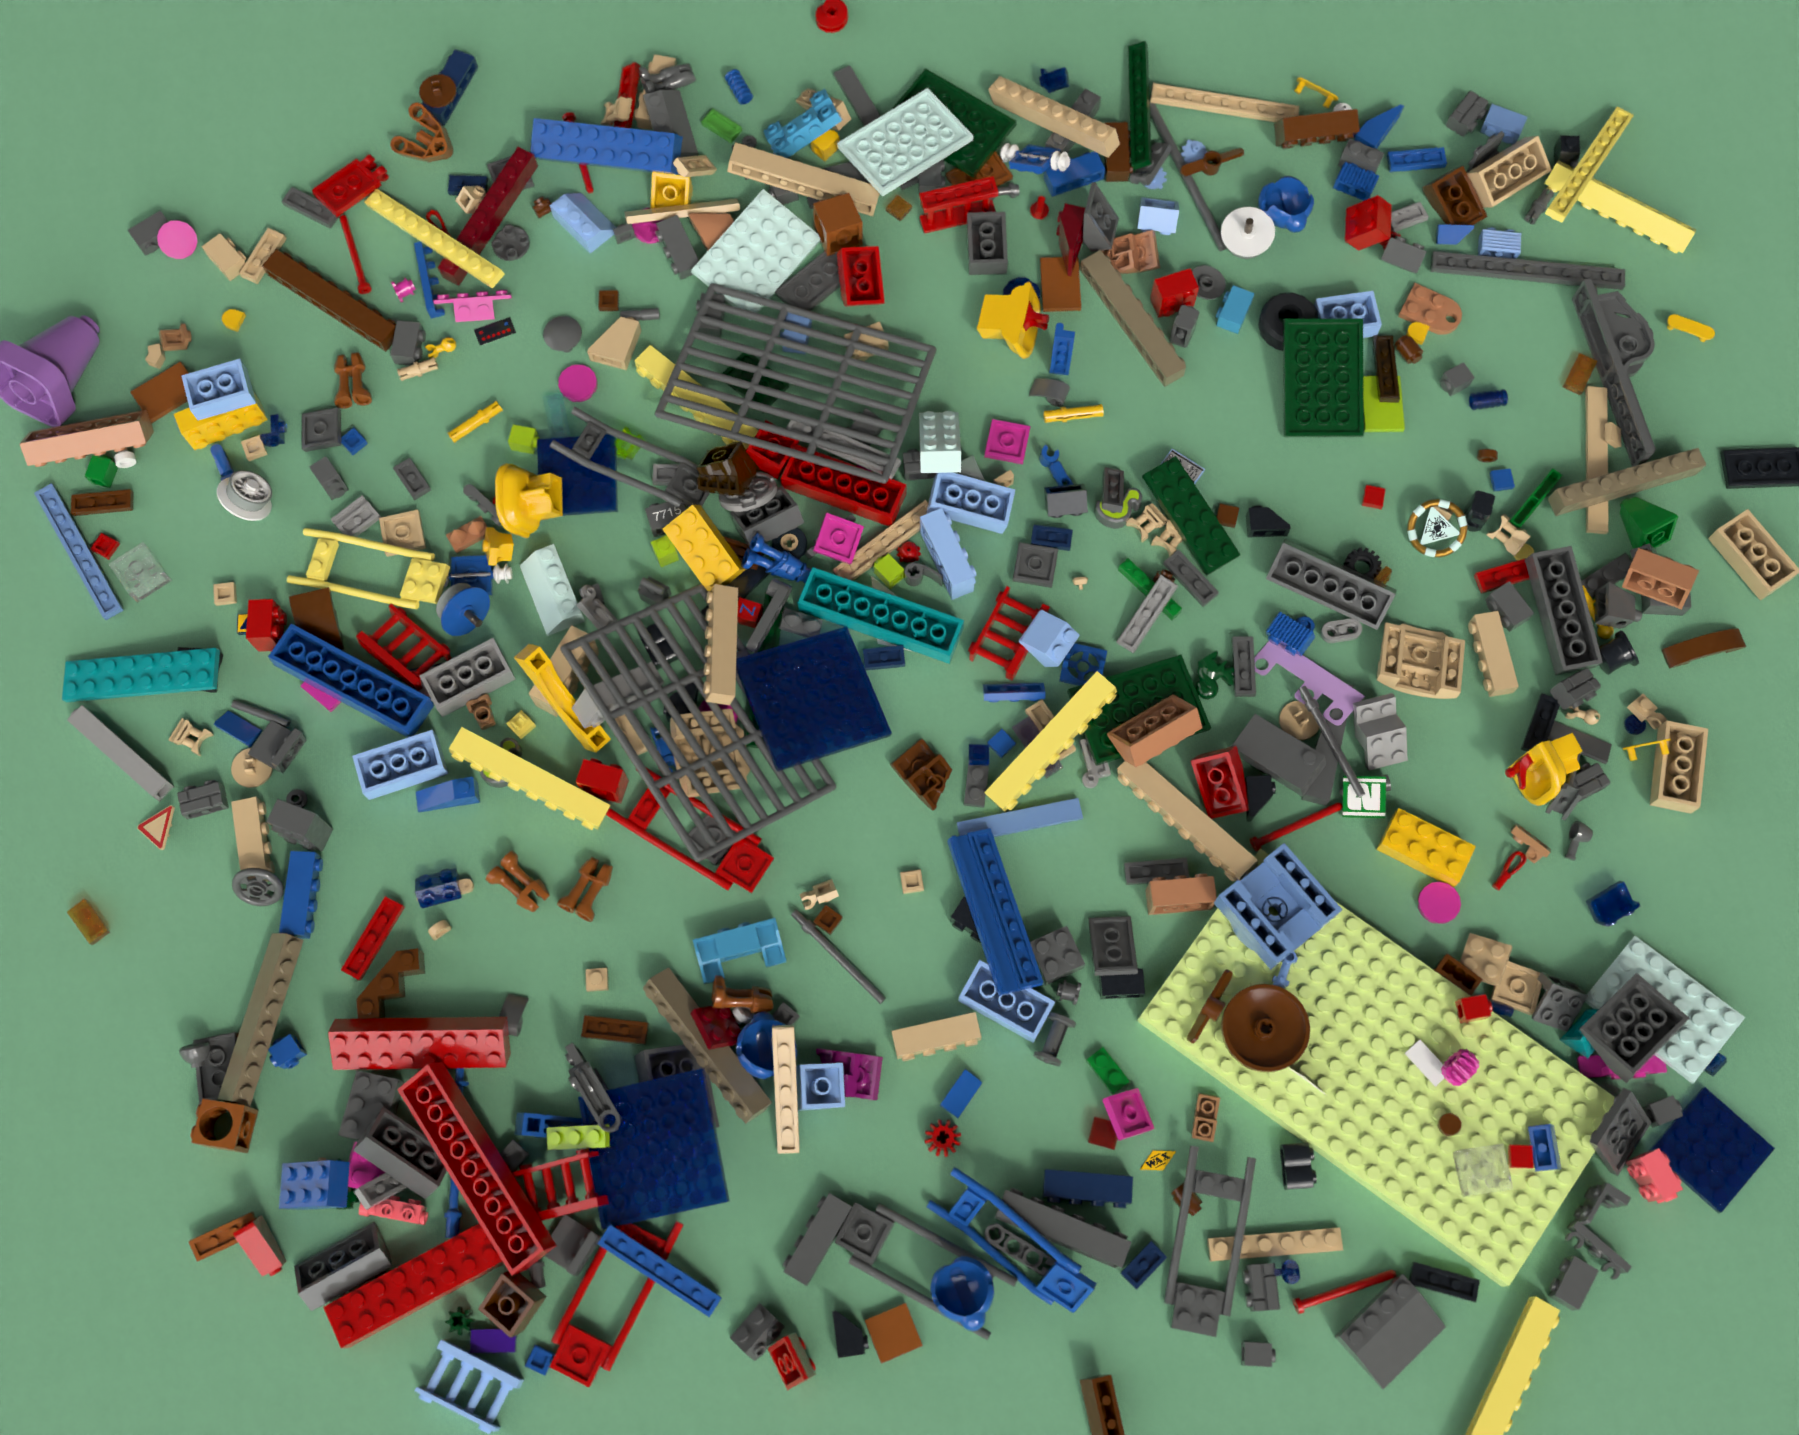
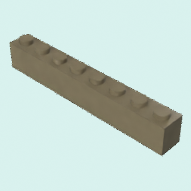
(1133, 318)
(1626, 481)
(260, 1019)
(720, 1063)

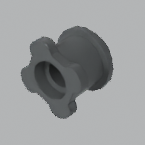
(1069, 991)

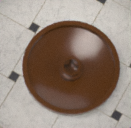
(1265, 1028)

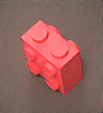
(1654, 1176)

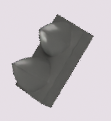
(800, 623)

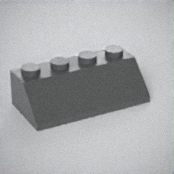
(669, 115)
(401, 1153)
(342, 1266)

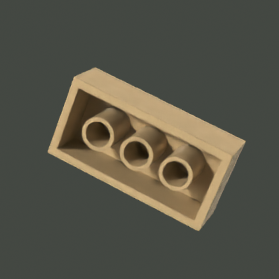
(1509, 171)
(1754, 554)
(564, 669)
(1680, 774)

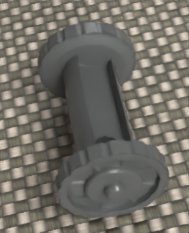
(1054, 1039)

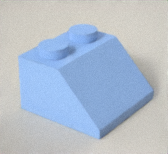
(1158, 215)
(1049, 639)
(820, 1086)

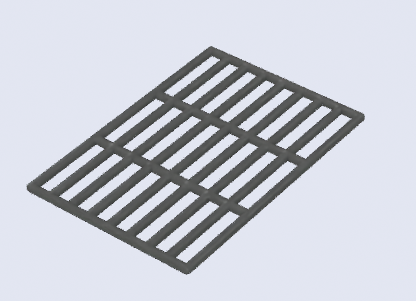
(832, 392)
(703, 759)

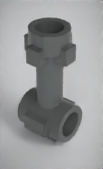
(1012, 191)

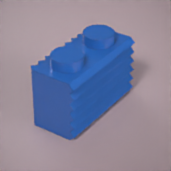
(1356, 181)
(1290, 634)

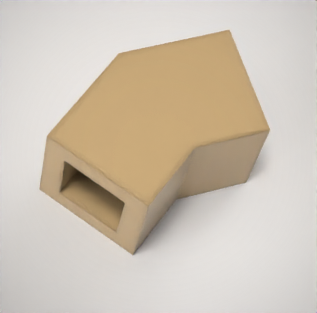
(156, 356)

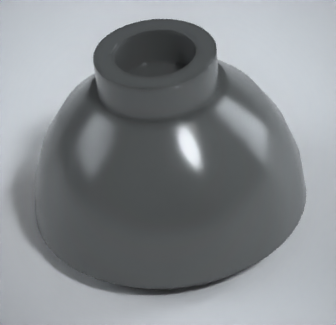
(195, 1053)

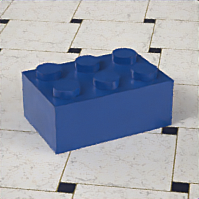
(314, 1185)

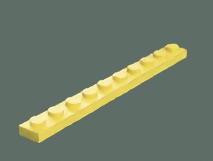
(1589, 165)
(434, 238)

